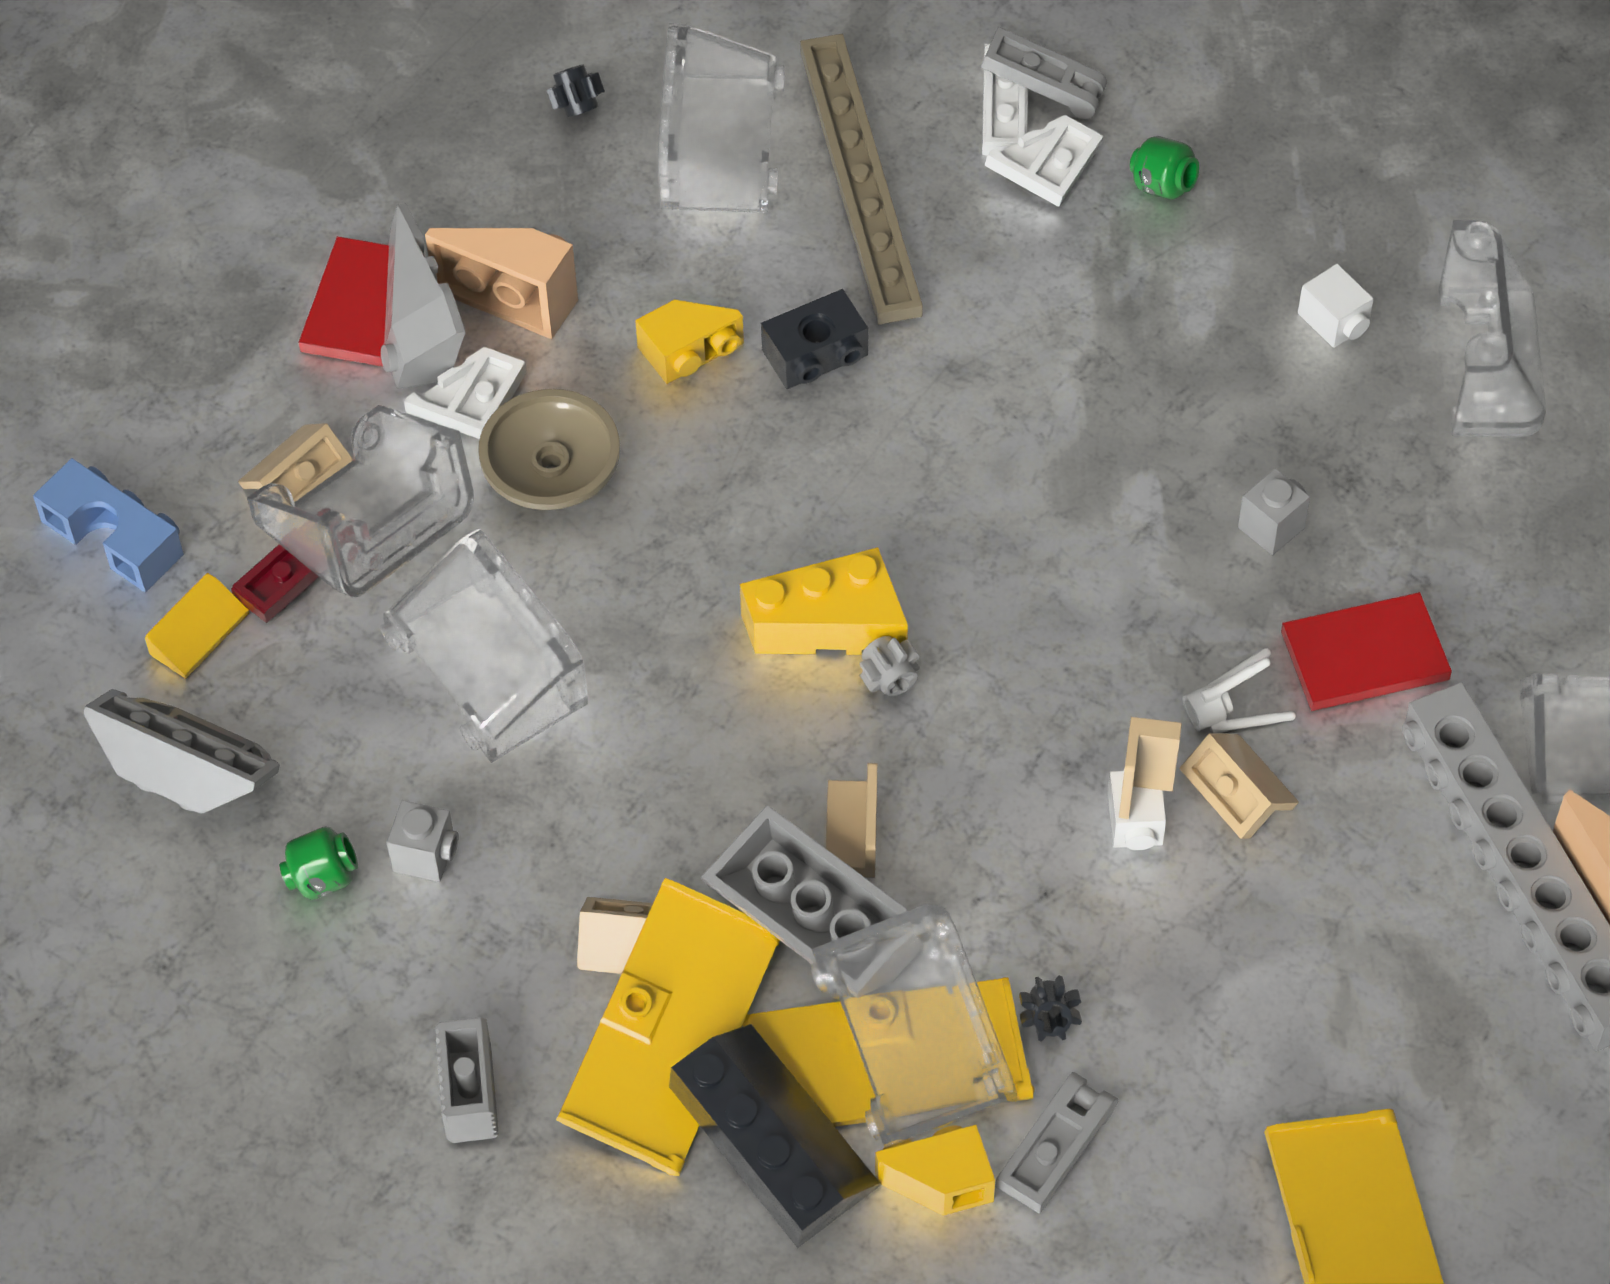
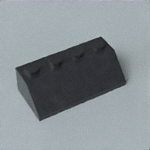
(771, 1132)

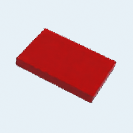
(350, 304)
(1365, 651)

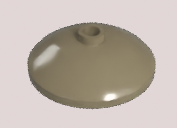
(544, 431)

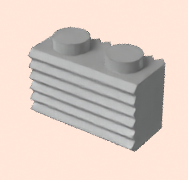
(466, 1080)

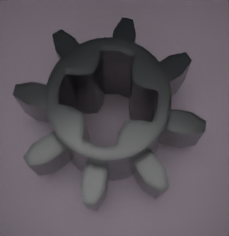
(575, 90)
(1058, 1018)

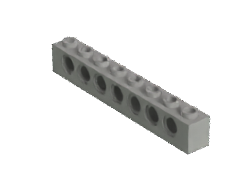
(1455, 719)

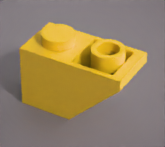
(686, 336)
(940, 1171)

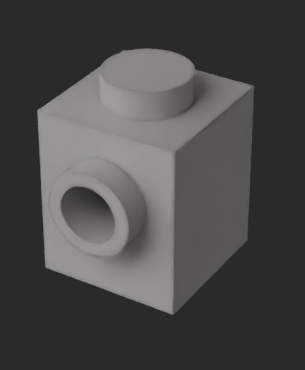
(1274, 511)
(421, 841)

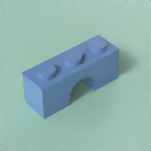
(84, 500)

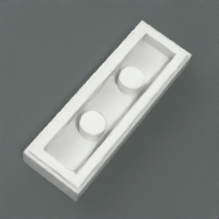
(1003, 111)

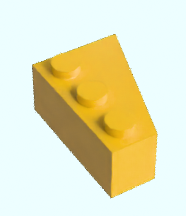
(823, 606)

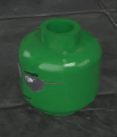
(1164, 167)
(319, 863)

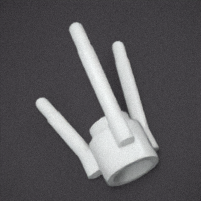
(1212, 702)

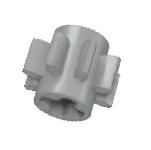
(889, 666)

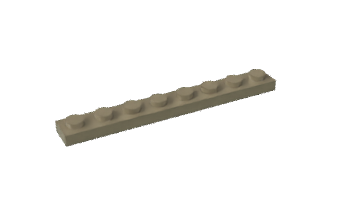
(861, 180)

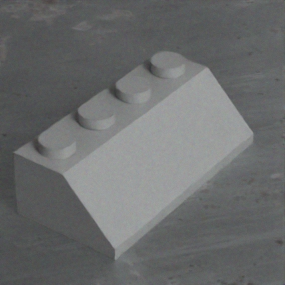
(796, 886)

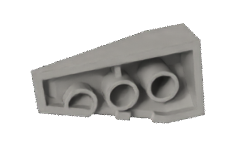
(421, 315)

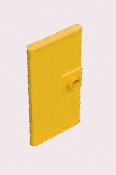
(679, 988)
(826, 1062)
(1352, 1201)

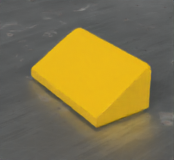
(195, 626)

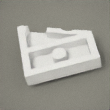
(1048, 158)
(470, 392)

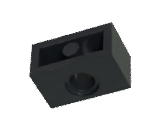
(814, 339)

